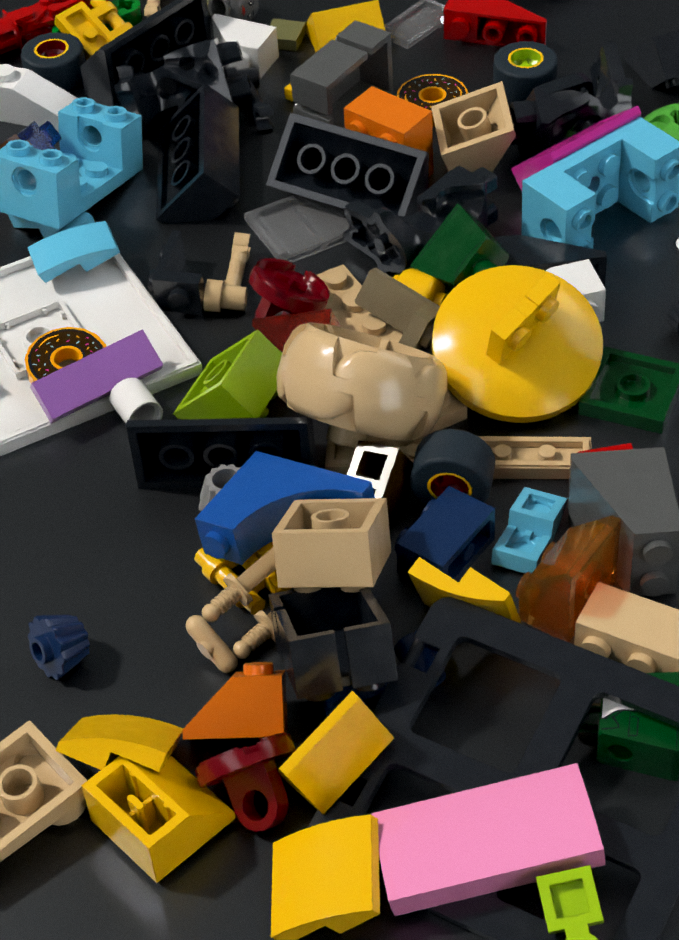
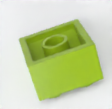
(235, 382)

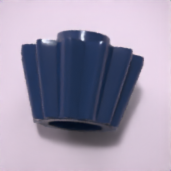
(57, 643)

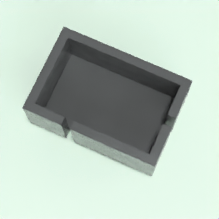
(342, 72)

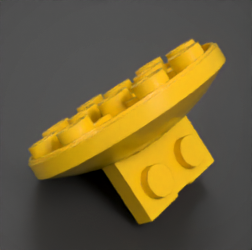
(517, 343)

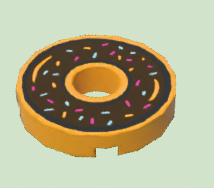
(431, 87)
(58, 346)

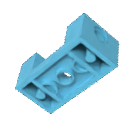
(95, 157)
(625, 166)

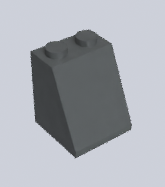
(641, 493)

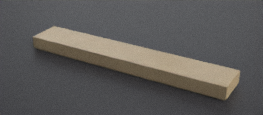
(514, 455)

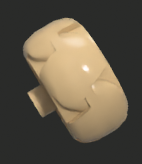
(361, 384)

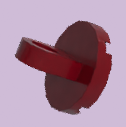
(286, 289)
(251, 771)

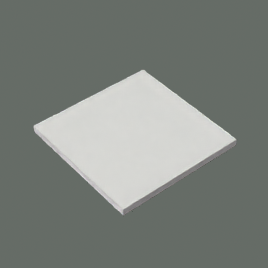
(103, 301)

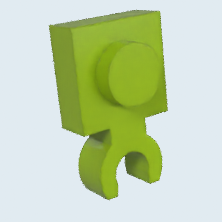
(570, 902)

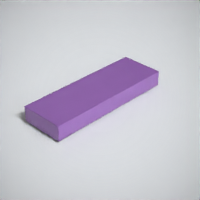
(95, 376)

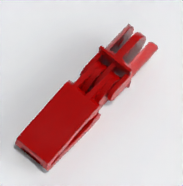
(31, 21)

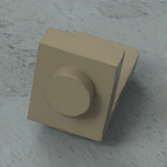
(399, 308)

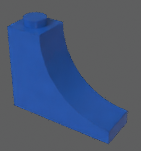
(258, 497)

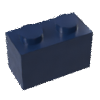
(447, 534)

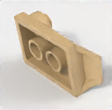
(35, 788)

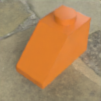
(245, 706)

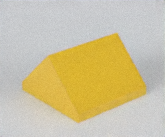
(327, 24)
(336, 753)

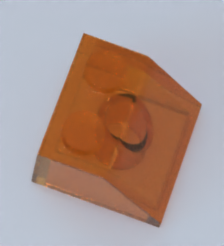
(567, 575)

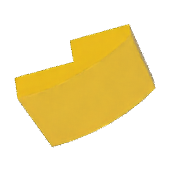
(472, 588)
(136, 738)
(325, 878)

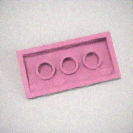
(487, 839)

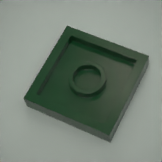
(632, 390)

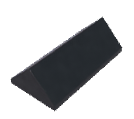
(348, 166)

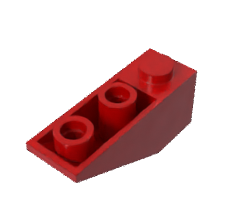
(492, 22)

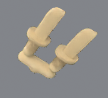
(237, 590)

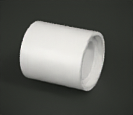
(134, 401)

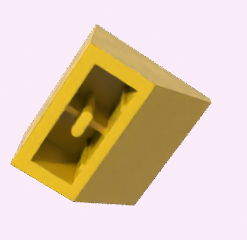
(153, 813)

